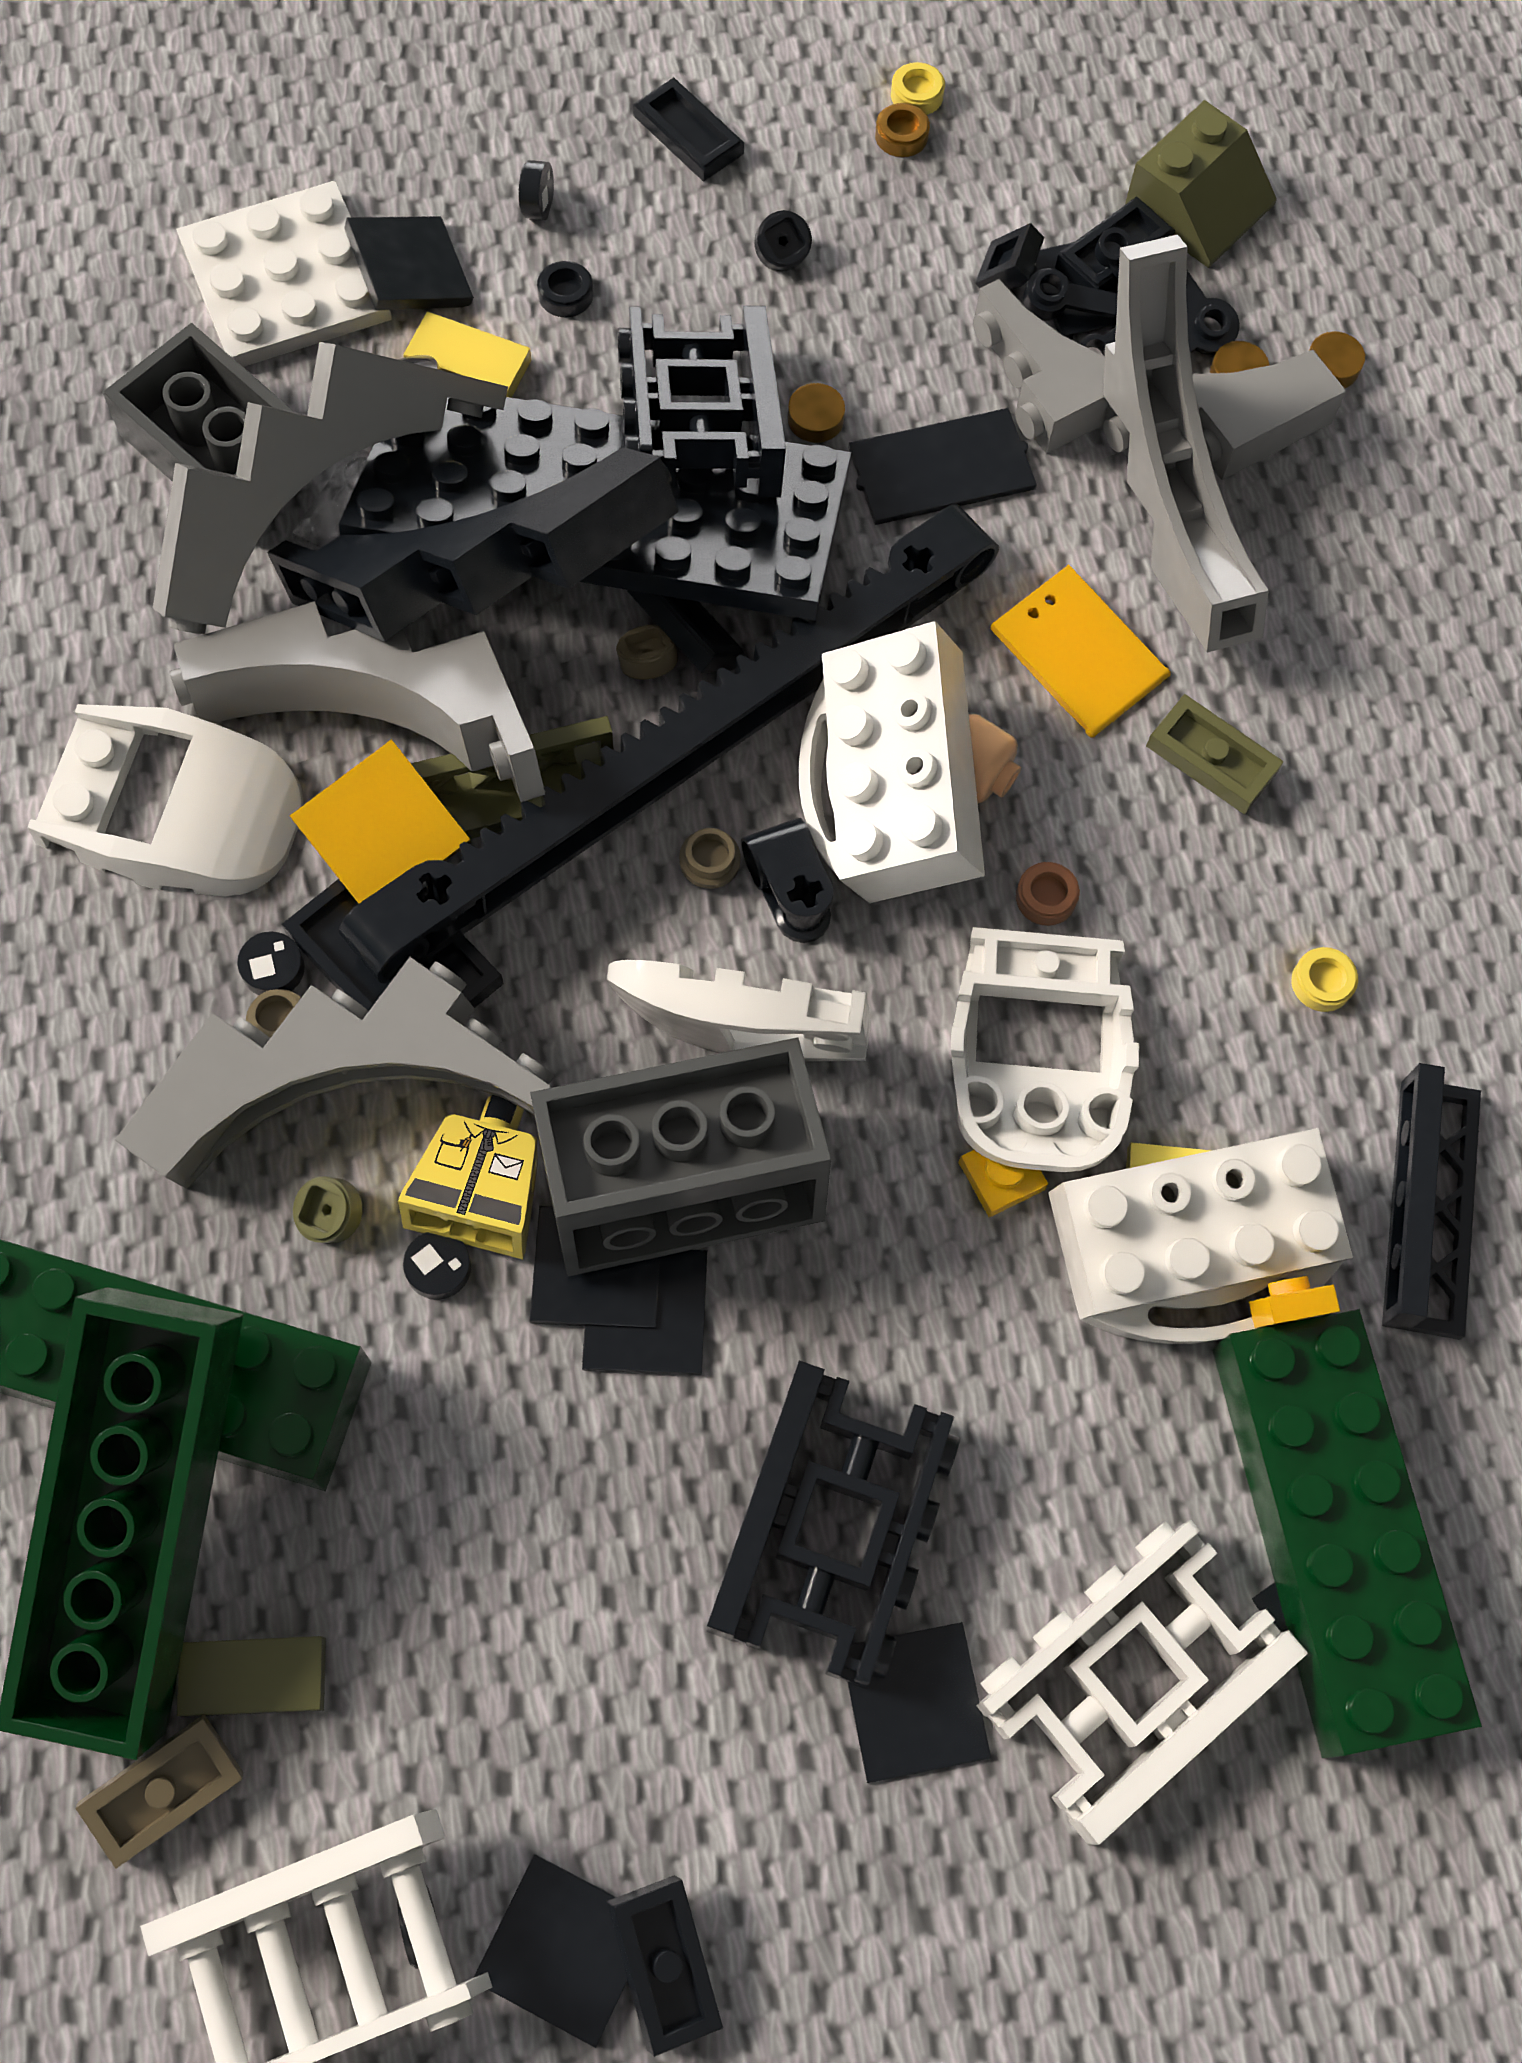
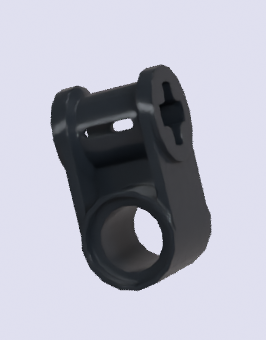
(788, 872)

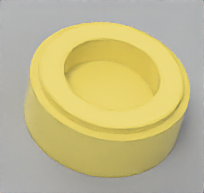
(918, 85)
(1324, 979)

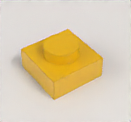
(1000, 1185)
(1292, 1301)

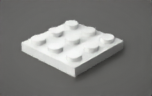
(280, 274)

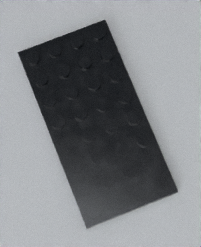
(716, 550)

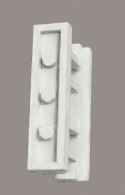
(1178, 1725)

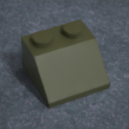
(1204, 182)

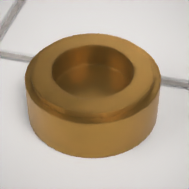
(902, 130)
(1341, 355)
(1238, 357)
(816, 412)

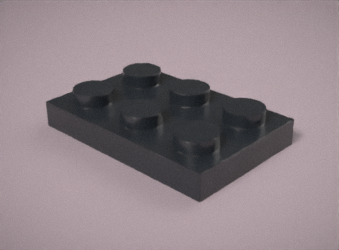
(318, 937)

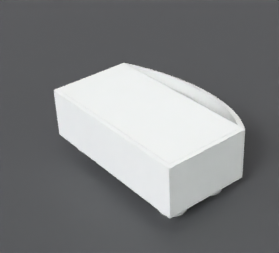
(893, 765)
(1199, 1233)

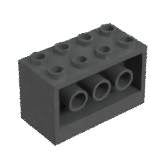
(683, 1155)

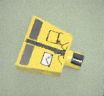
(476, 1181)

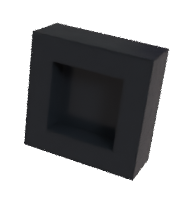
(1011, 258)

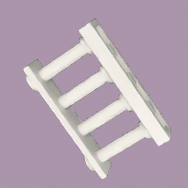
(331, 1881)

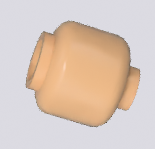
(992, 758)

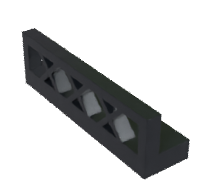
(1416, 1203)

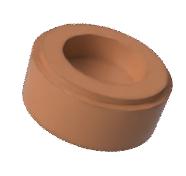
(1047, 893)

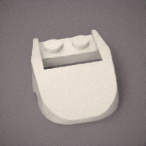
(222, 823)
(734, 1016)
(1037, 1113)

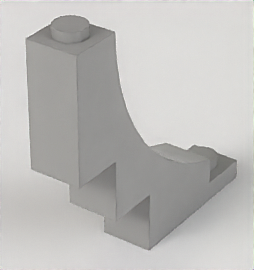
(221, 516)
(290, 664)

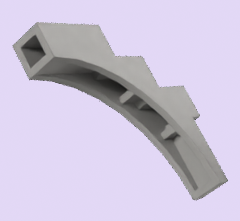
(1062, 396)
(1168, 460)
(241, 1076)

